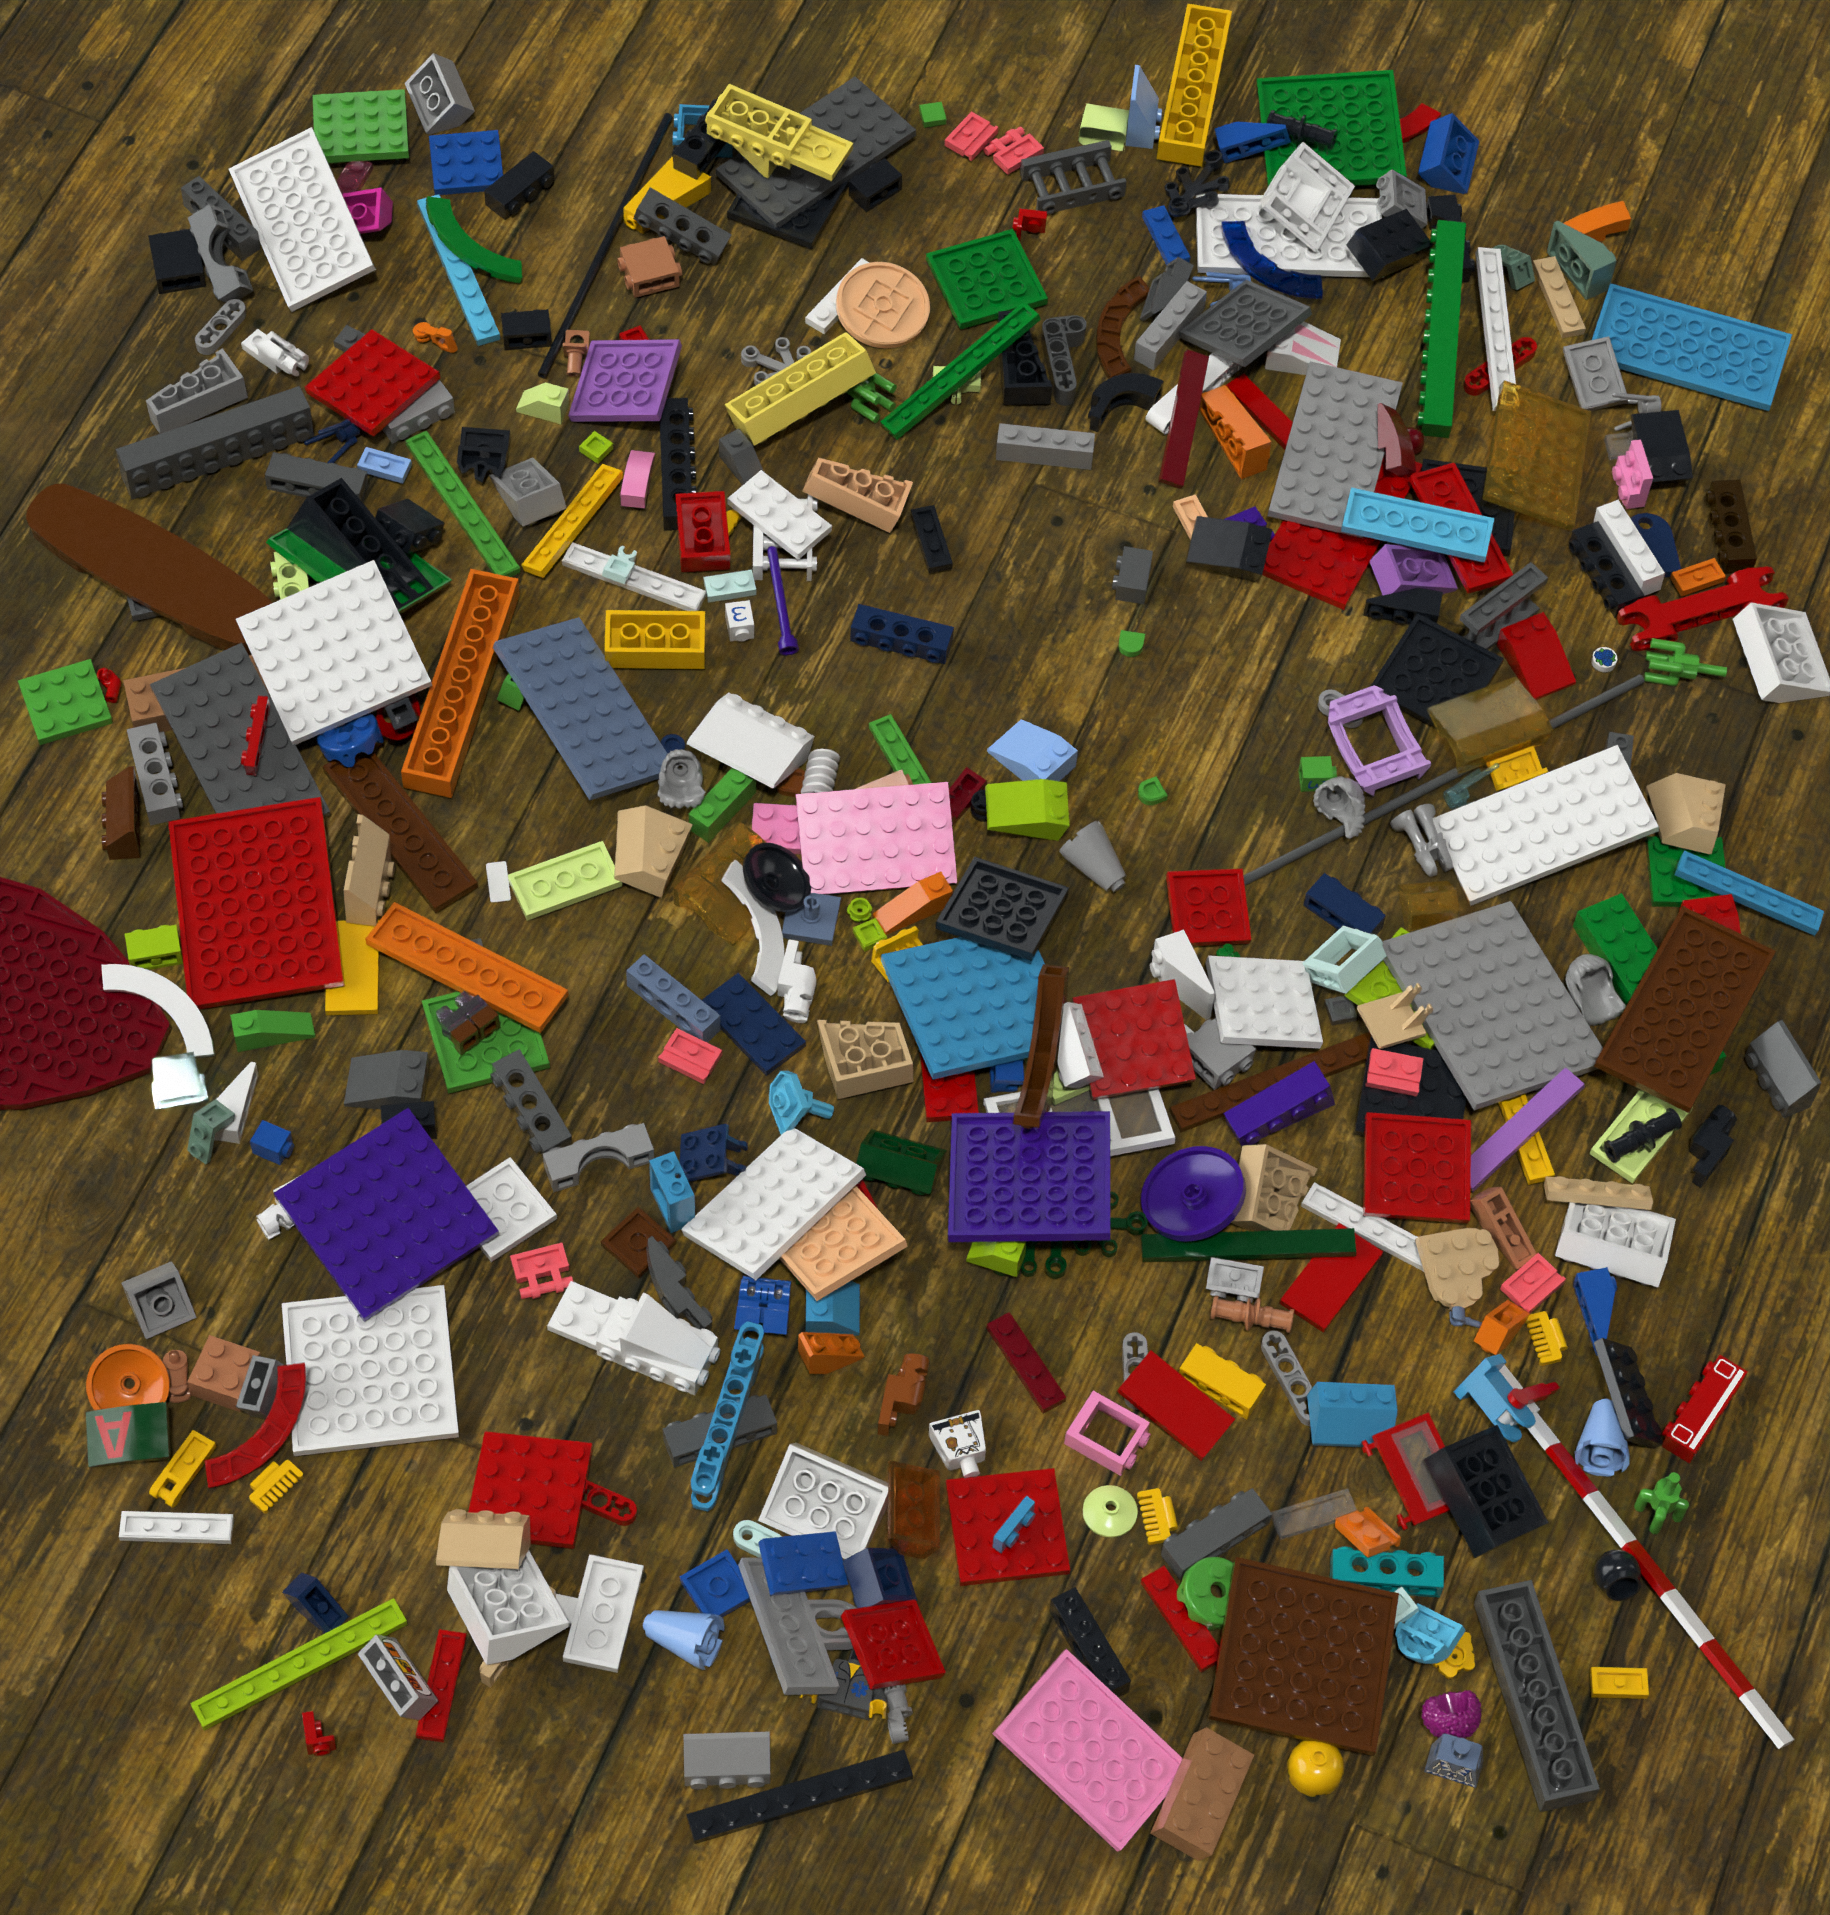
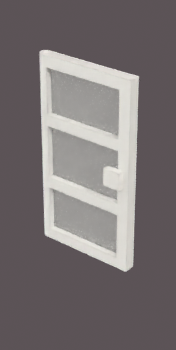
(1136, 1118)

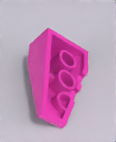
(370, 209)

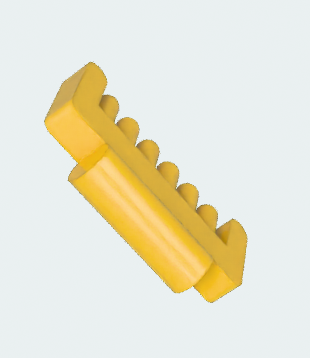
(1552, 1337)
(269, 1479)
(1163, 1514)

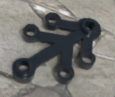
(1181, 205)

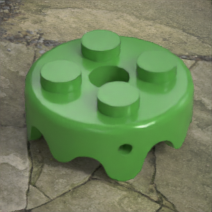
(1197, 1595)

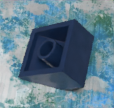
(878, 1577)

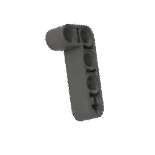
(1056, 338)

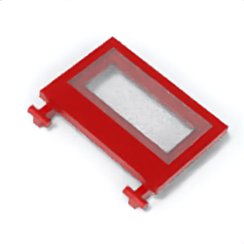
(1403, 1454)

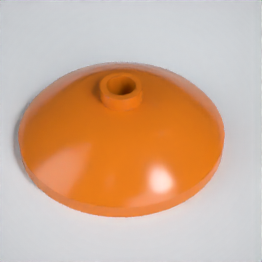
(111, 1368)

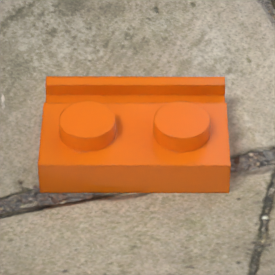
(1367, 1532)

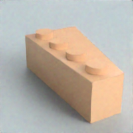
(858, 492)

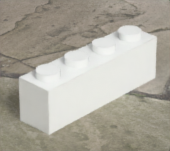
(1630, 546)

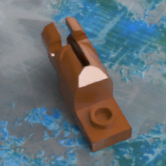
(904, 1391)

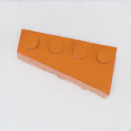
(1235, 431)

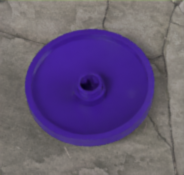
(1193, 1193)

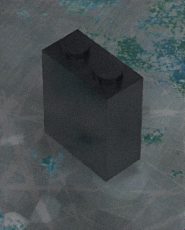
(176, 261)

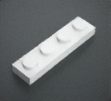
(825, 313)

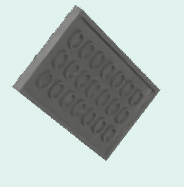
(846, 112)
(210, 718)

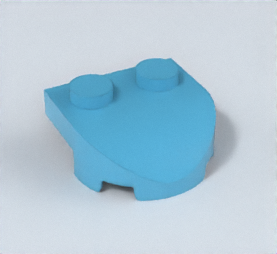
(1428, 1636)

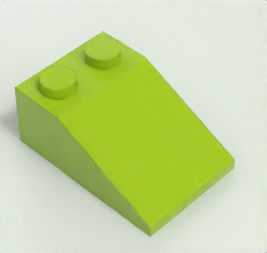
(1028, 808)

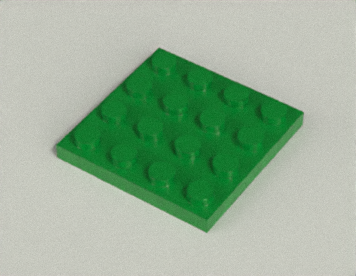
(986, 278)

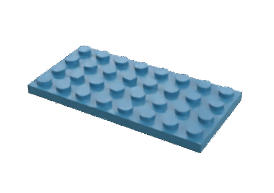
(1693, 346)

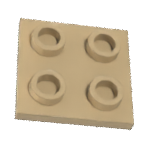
(1392, 1018)

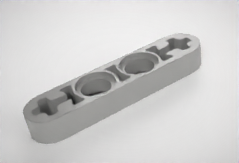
(1288, 1379)

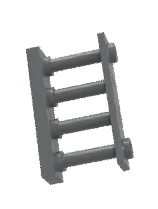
(1067, 160)
(1503, 606)

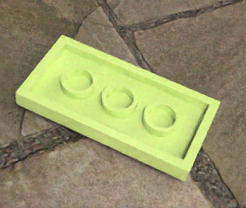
(564, 880)
(1640, 1108)

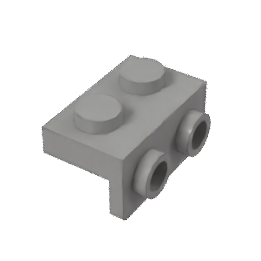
(1234, 1278)

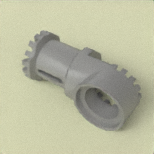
(897, 1713)

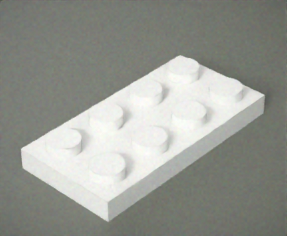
(779, 514)
(603, 1613)

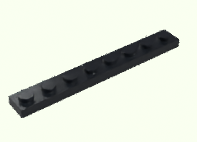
(799, 1796)

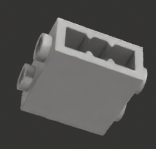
(1215, 1060)

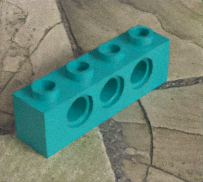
(1429, 1565)

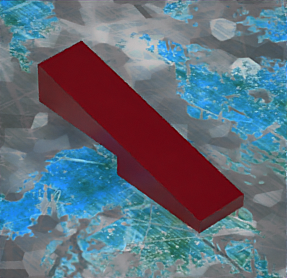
(962, 792)

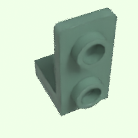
(1518, 266)
(204, 1126)

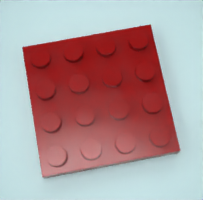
(372, 382)
(1138, 1038)
(1417, 1167)
(536, 1480)
(981, 1508)

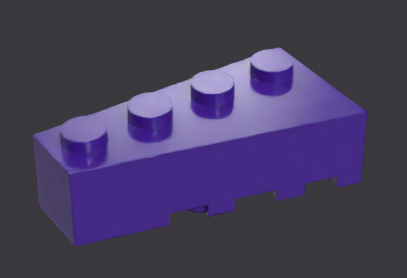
(1280, 1105)

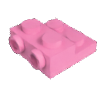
(1633, 476)

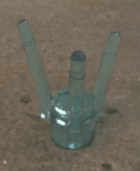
(1458, 794)

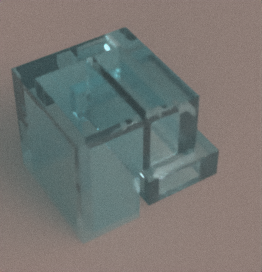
(177, 1081)

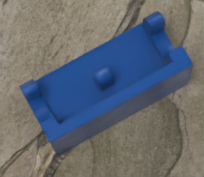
(1006, 1074)

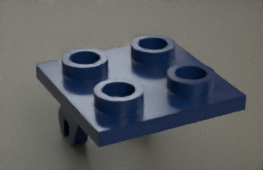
(705, 1153)

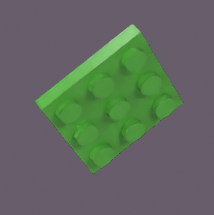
(65, 702)

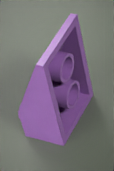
(1409, 567)

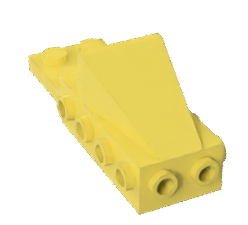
(774, 135)

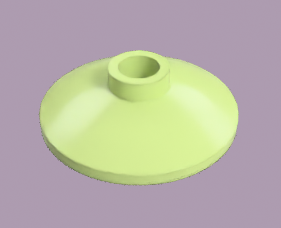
(1107, 1522)

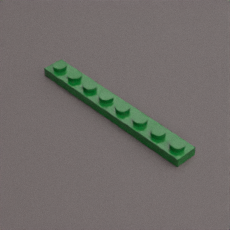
(960, 370)

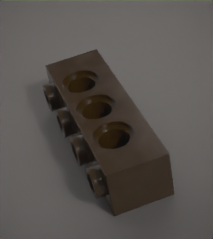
(1731, 525)

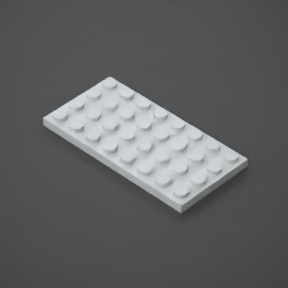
(301, 219)
(1277, 241)
(1545, 825)

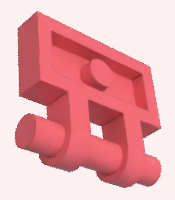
(1010, 157)
(541, 1263)

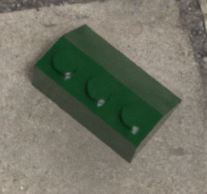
(900, 1161)

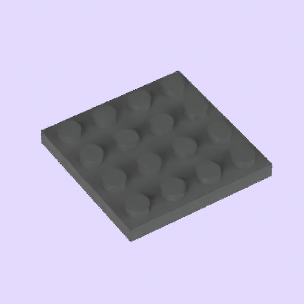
(1245, 323)

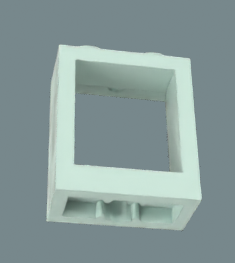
(1344, 977)

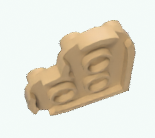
(1457, 1264)

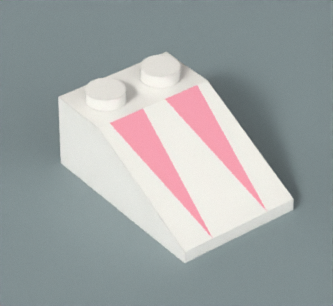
(1300, 347)

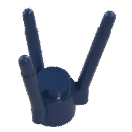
(344, 431)

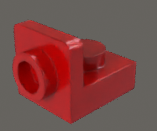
(1029, 220)
(315, 1742)

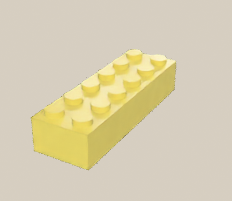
(800, 388)

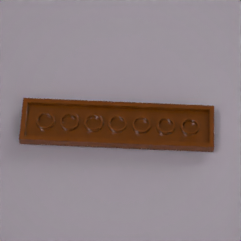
(413, 839)

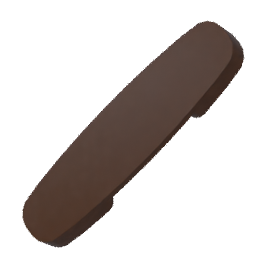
(144, 563)

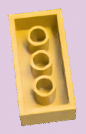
(655, 639)

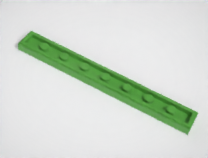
(462, 505)

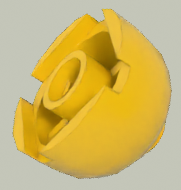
(1315, 1768)

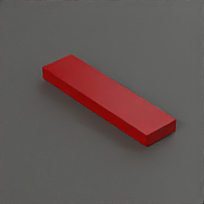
(1261, 409)
(443, 1683)

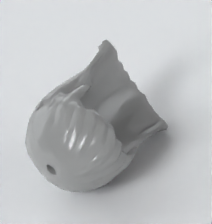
(681, 785)
(1344, 804)
(1592, 989)

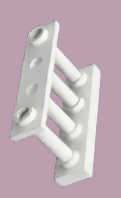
(763, 543)

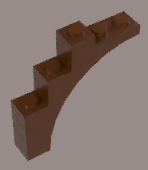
(1042, 1063)

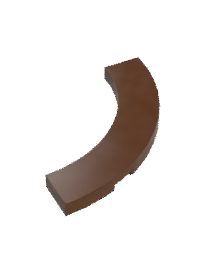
(1111, 324)

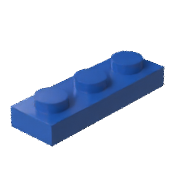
(1165, 234)

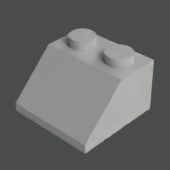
(159, 1300)

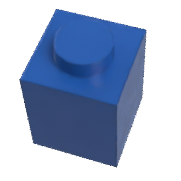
(272, 1142)

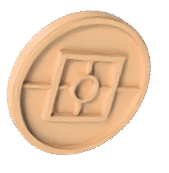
(882, 305)

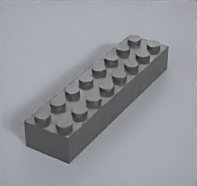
(215, 442)
(1536, 1696)

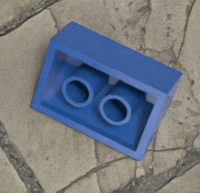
(1448, 155)

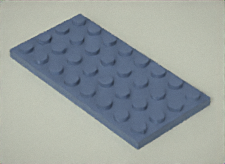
(583, 707)

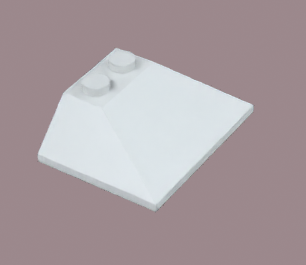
(1307, 196)

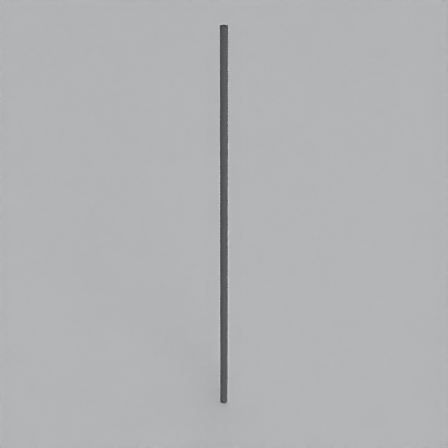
(1428, 786)

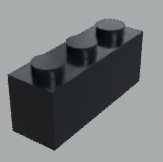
(519, 185)

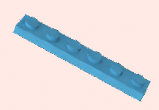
(1749, 893)

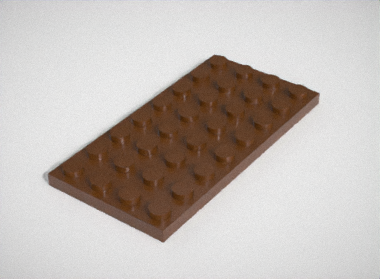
(1685, 1009)

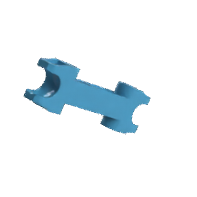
(714, 1456)

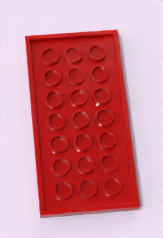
(1326, 561)

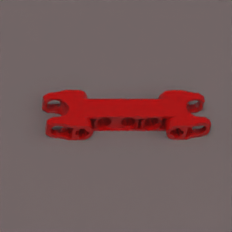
(1669, 618)

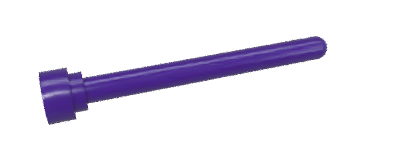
(788, 644)

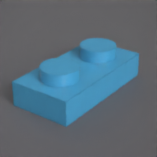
(1008, 1533)

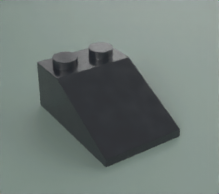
(1663, 445)
(1229, 547)

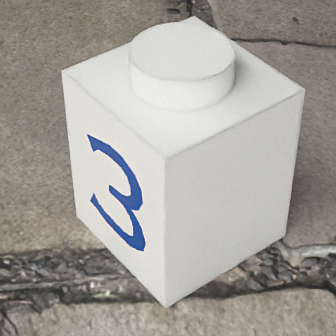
(739, 621)

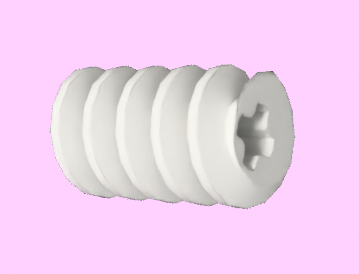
(820, 771)

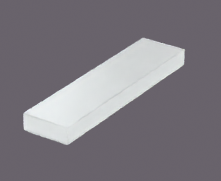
(176, 1527)

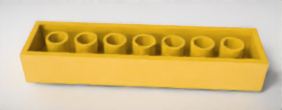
(1194, 85)

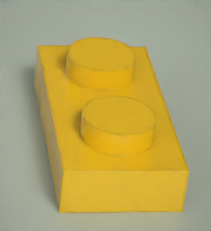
(1619, 1682)

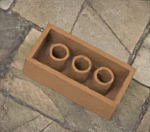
(1202, 1794)

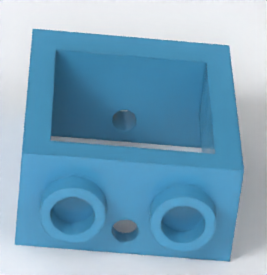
(689, 115)
(671, 1193)

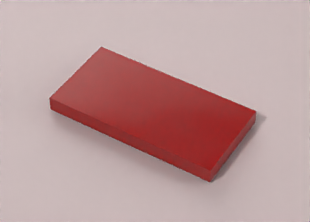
(1329, 1283)
(1175, 1405)

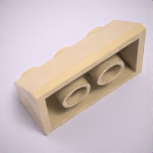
(483, 1539)

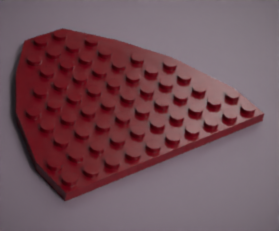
(56, 1021)

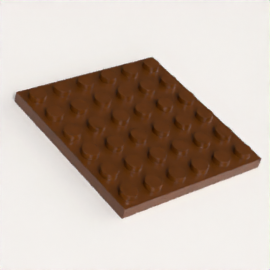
(1304, 1656)

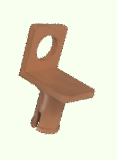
(575, 351)

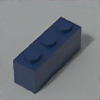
(1343, 907)

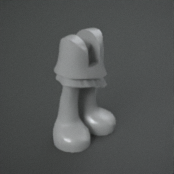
(1425, 852)

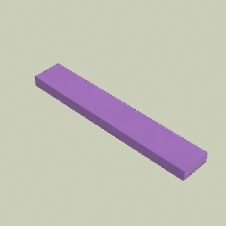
(1523, 1126)

